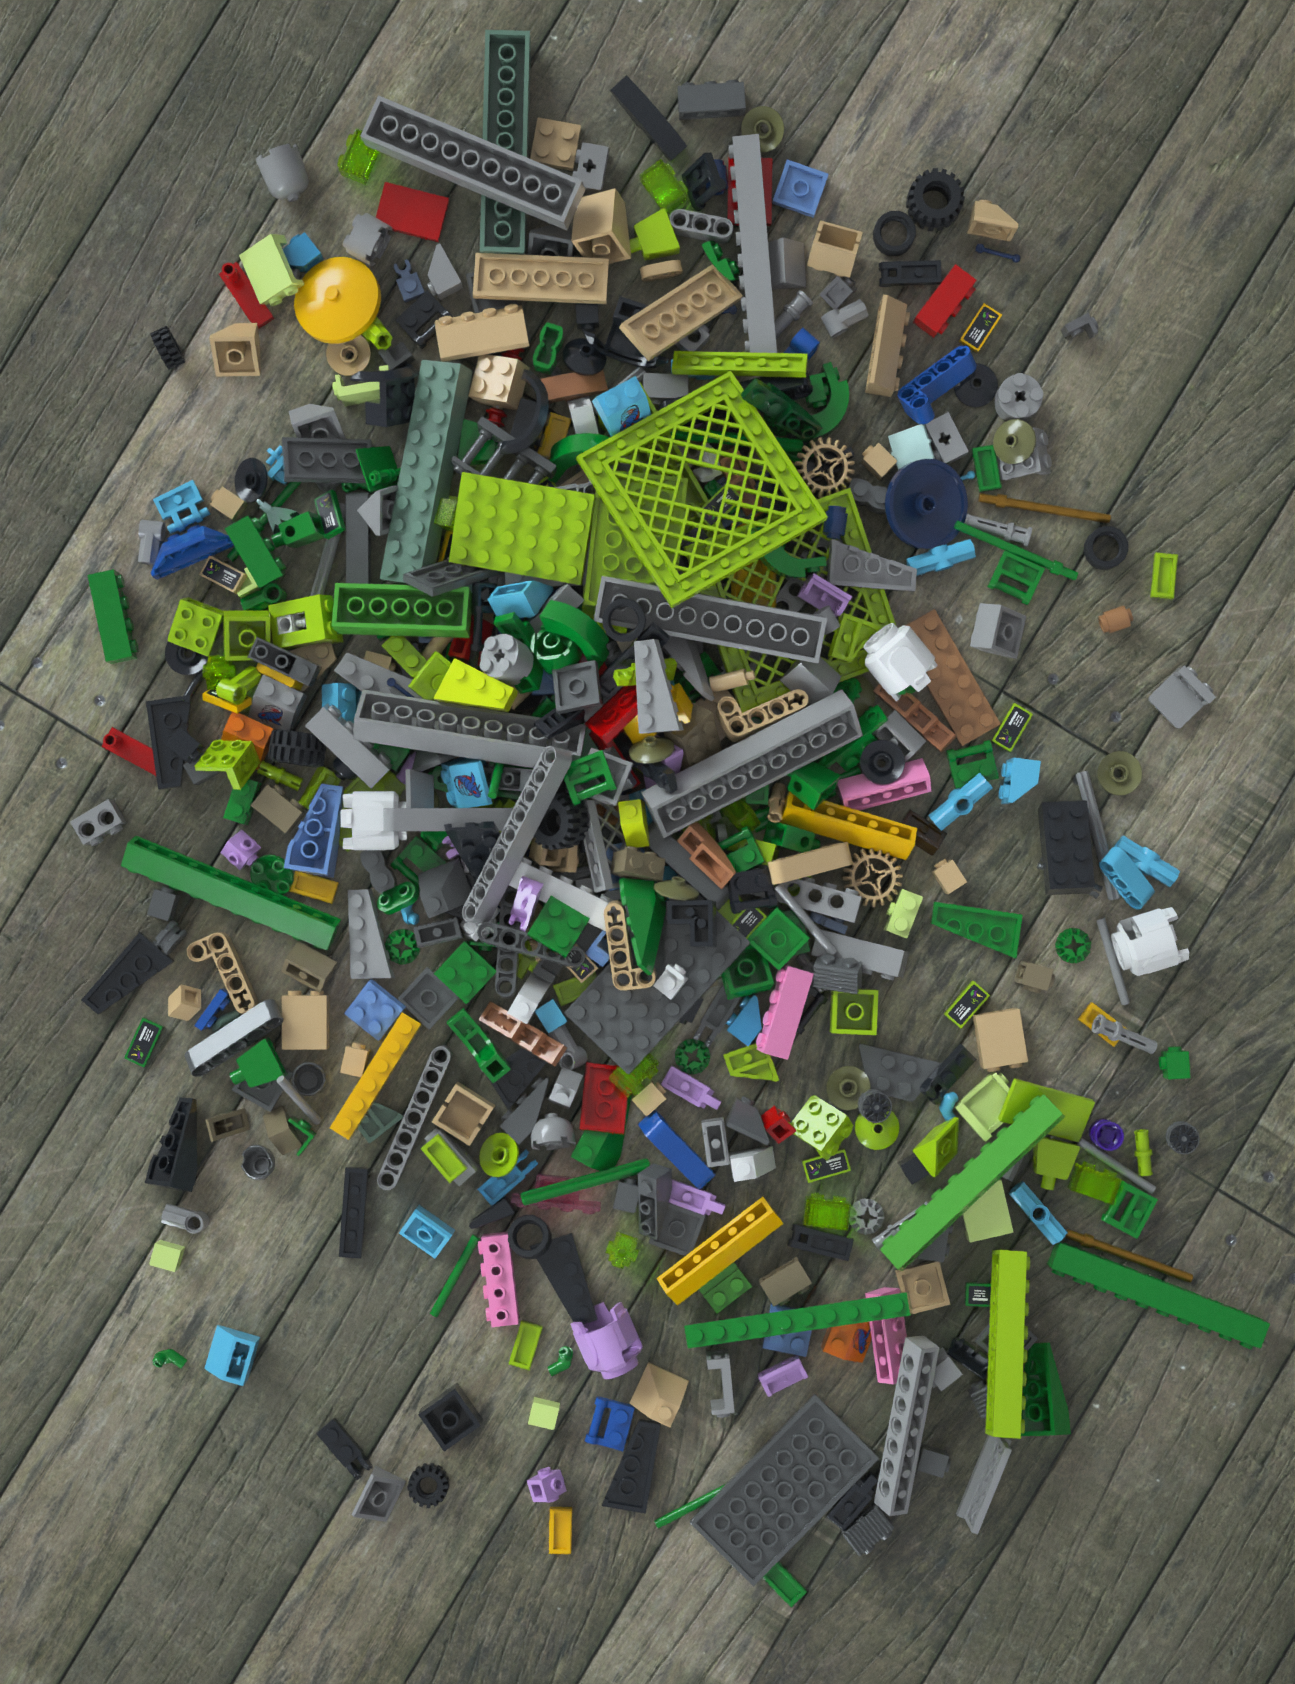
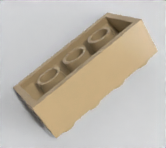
(481, 332)
(886, 347)

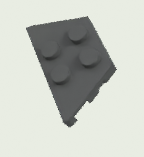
(895, 1072)

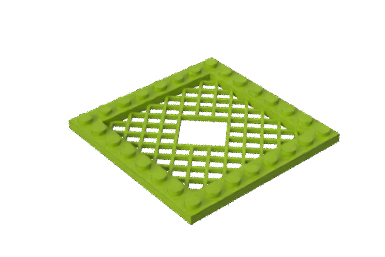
(677, 587)
(874, 600)

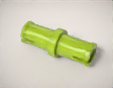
(280, 775)
(1143, 1152)

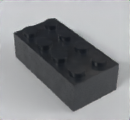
(1066, 847)

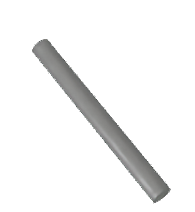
(805, 919)
(1113, 962)
(1096, 1152)

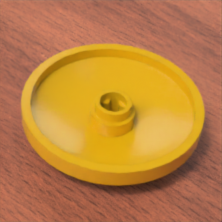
(337, 300)

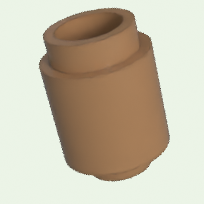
(1115, 619)

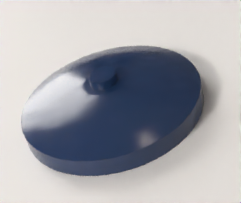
(926, 503)

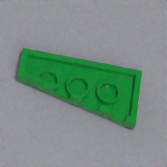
(984, 926)

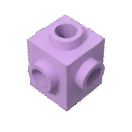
(241, 850)
(546, 1485)

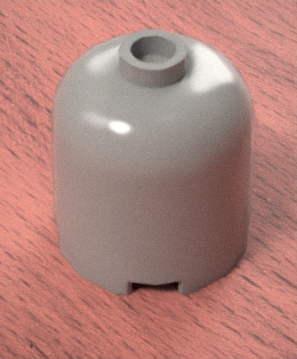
(284, 172)

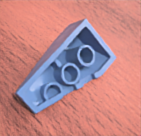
(317, 839)

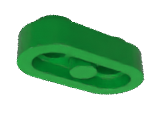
(395, 898)

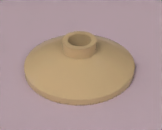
(347, 367)

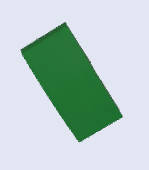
(724, 266)

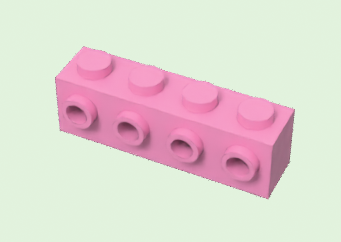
(869, 794)
(784, 1011)
(499, 1279)
(887, 1341)

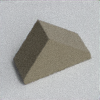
(227, 1124)
(281, 1131)

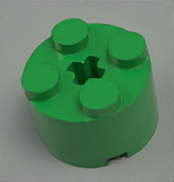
(554, 650)

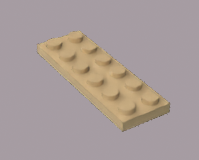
(541, 278)
(680, 312)

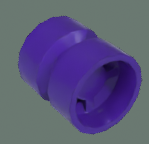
(1106, 1134)

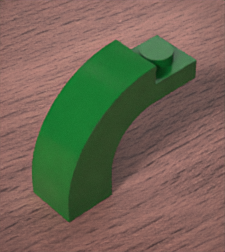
(838, 402)
(565, 451)
(788, 566)
(578, 627)
(522, 631)
(480, 1045)

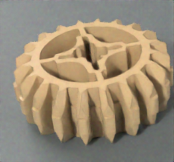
(820, 458)
(869, 867)

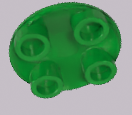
(270, 873)

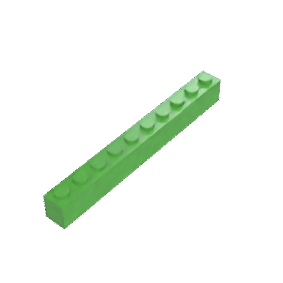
(972, 1182)

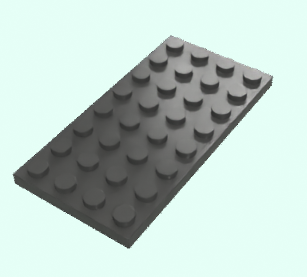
(636, 1020)
(784, 1489)

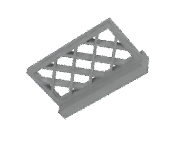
(595, 842)
(984, 1481)

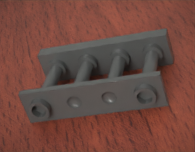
(528, 456)

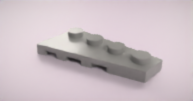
(862, 569)
(370, 676)
(654, 699)
(366, 942)

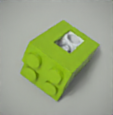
(318, 620)

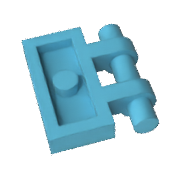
(179, 500)

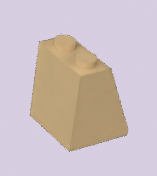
(602, 227)

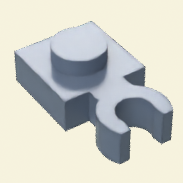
(409, 283)
(833, 923)

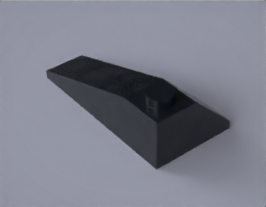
(177, 1159)

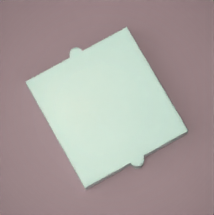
(911, 445)

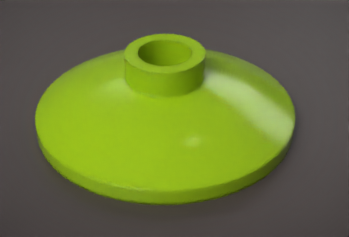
(877, 1140)
(492, 1152)

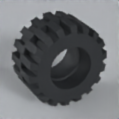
(938, 182)
(296, 748)
(572, 824)

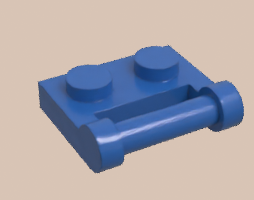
(617, 1424)

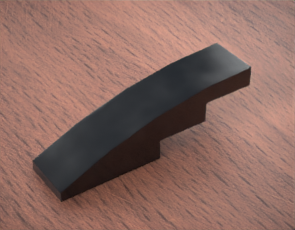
(648, 118)

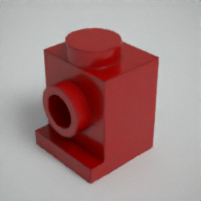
(777, 1124)

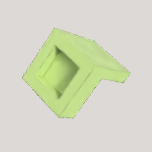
(249, 585)
(167, 1255)
(544, 1413)

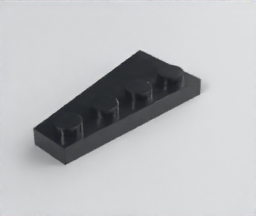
(164, 720)
(130, 970)
(567, 1277)
(634, 1473)

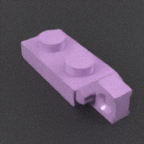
(689, 1088)
(694, 1199)

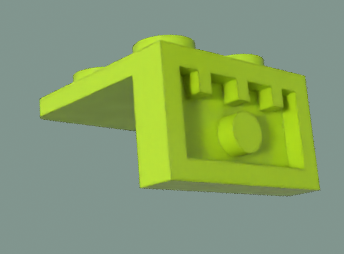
(195, 626)
(234, 757)

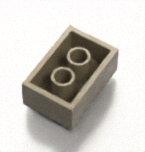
(698, 738)

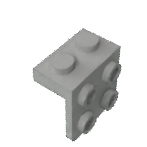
(1037, 463)
(1181, 696)

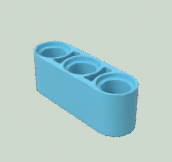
(1126, 878)

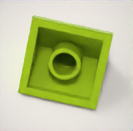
(939, 1146)

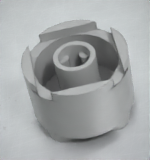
(367, 238)
(1024, 387)
(506, 659)

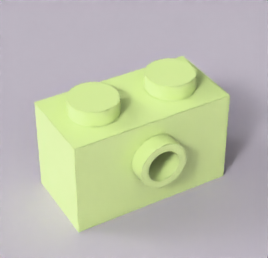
(902, 913)

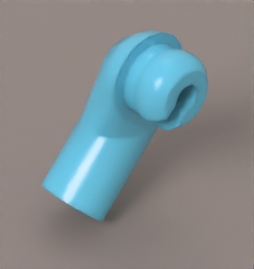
(409, 916)
(947, 1105)

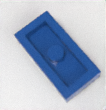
(209, 1017)

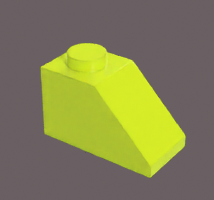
(634, 823)

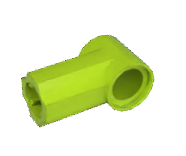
(378, 335)
(237, 688)

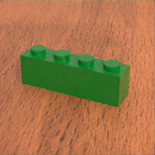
(112, 616)

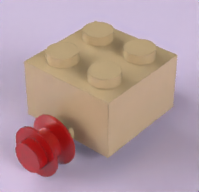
(499, 383)

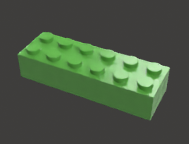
(401, 611)

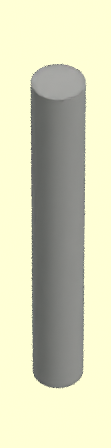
(299, 1100)

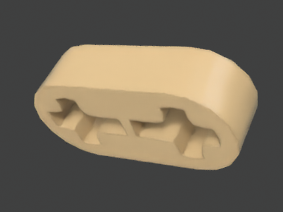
(661, 270)

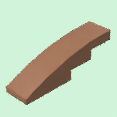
(919, 718)
(522, 1034)

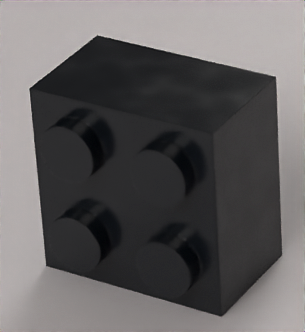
(450, 1417)

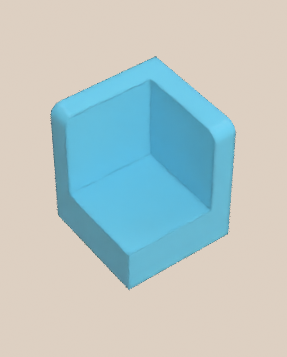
(551, 1015)

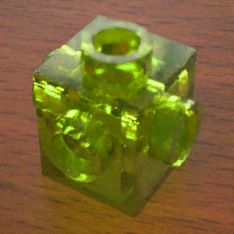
(216, 670)
(622, 1242)

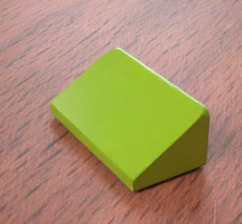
(321, 776)

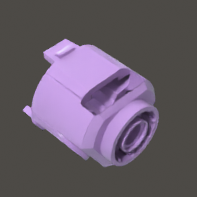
(609, 1342)

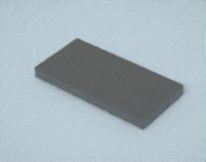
(322, 460)
(446, 577)

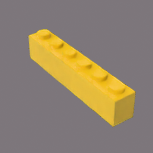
(850, 826)
(375, 1076)
(719, 1251)

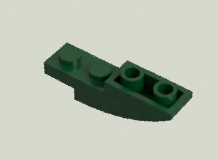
(783, 409)

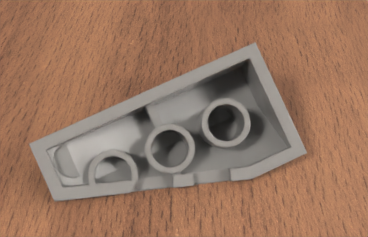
(688, 659)

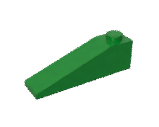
(646, 919)
(600, 1149)
(1046, 1405)

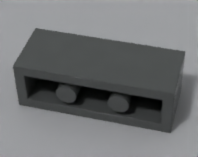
(711, 100)

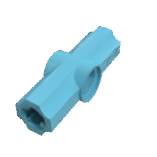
(942, 557)
(970, 792)
(1149, 862)
(1028, 1203)

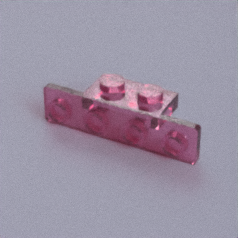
(565, 1202)

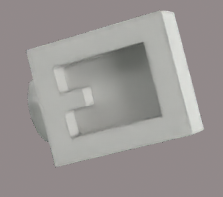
(706, 474)
(671, 980)

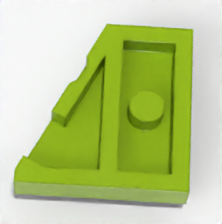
(851, 637)
(750, 1063)

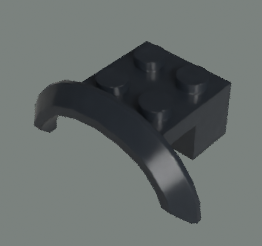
(617, 343)
(396, 395)
(529, 419)

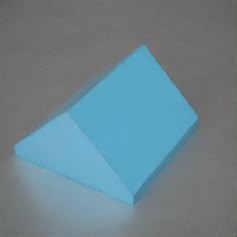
(427, 1231)

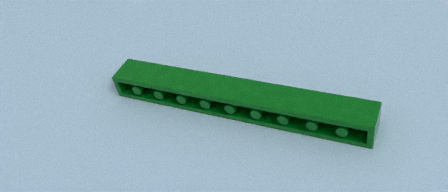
(230, 892)
(1158, 1294)
(798, 1320)

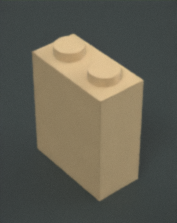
(305, 1021)
(1000, 1039)

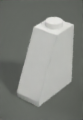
(582, 415)
(529, 998)
(751, 1163)

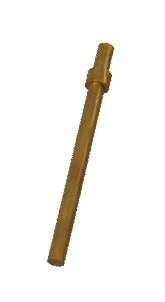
(1001, 501)
(1088, 1241)

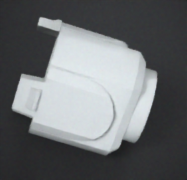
(898, 659)
(367, 820)
(1148, 942)

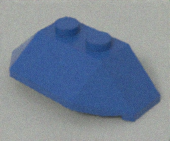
(189, 549)

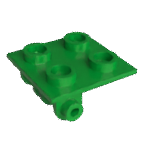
(378, 467)

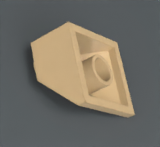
(991, 221)
(236, 350)
(659, 1394)

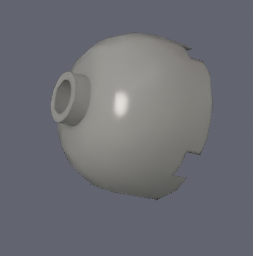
(552, 1133)

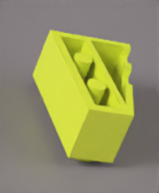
(474, 688)

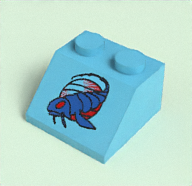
(622, 406)
(465, 783)

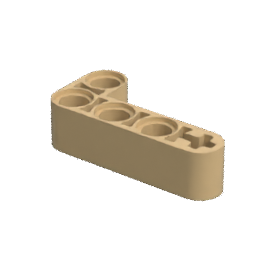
(762, 711)
(810, 863)
(624, 945)
(227, 975)

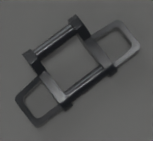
(478, 611)

